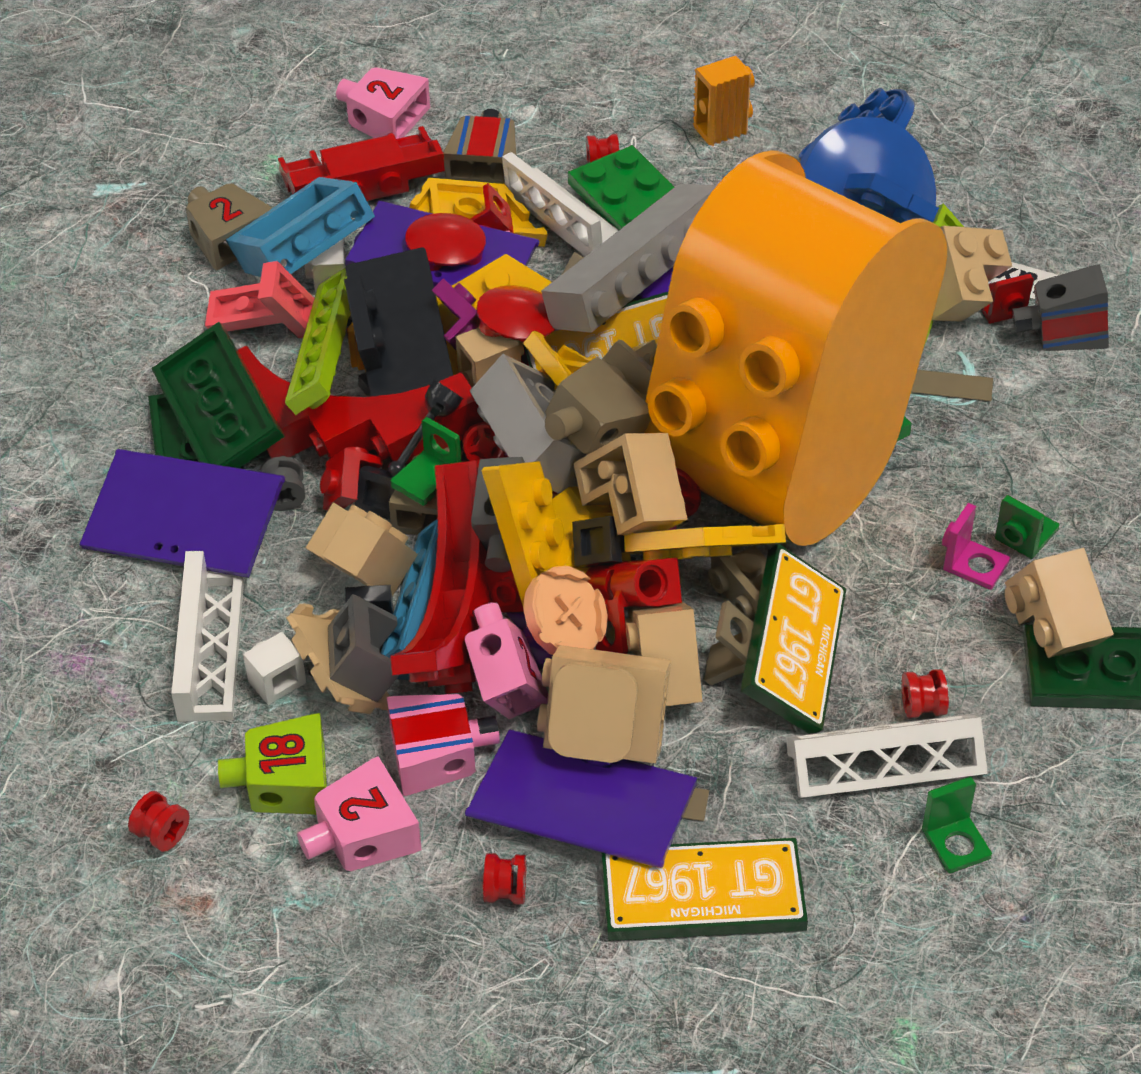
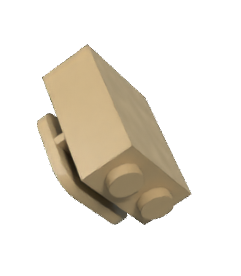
(604, 705)

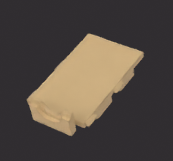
(312, 641)

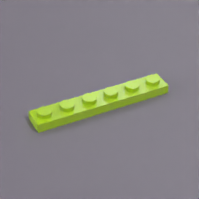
(320, 346)

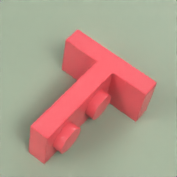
(272, 301)

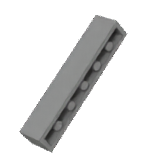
(624, 262)

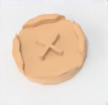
(564, 610)

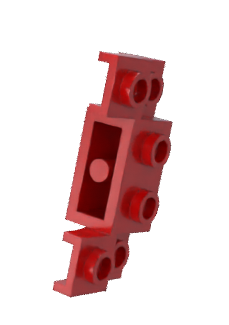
(376, 164)

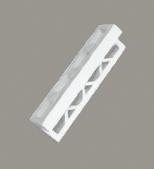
(555, 206)
(190, 638)
(887, 736)

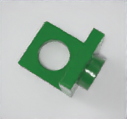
(418, 477)
(1022, 526)
(949, 815)

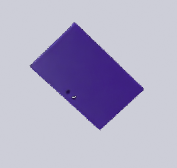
(387, 232)
(182, 508)
(587, 803)

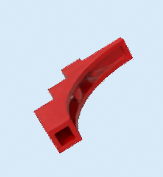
(363, 422)
(458, 588)

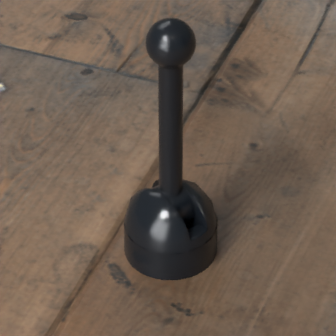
(439, 402)

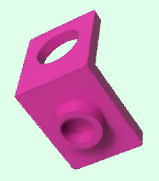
(961, 550)

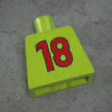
(280, 766)

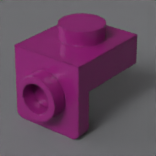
(460, 303)

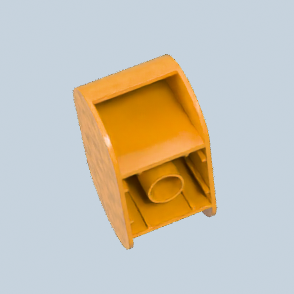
(791, 345)

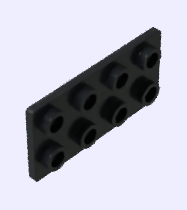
(397, 322)

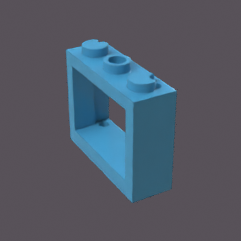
(302, 226)

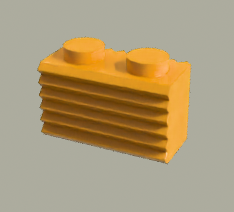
(722, 100)

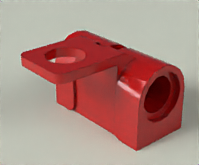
(634, 584)

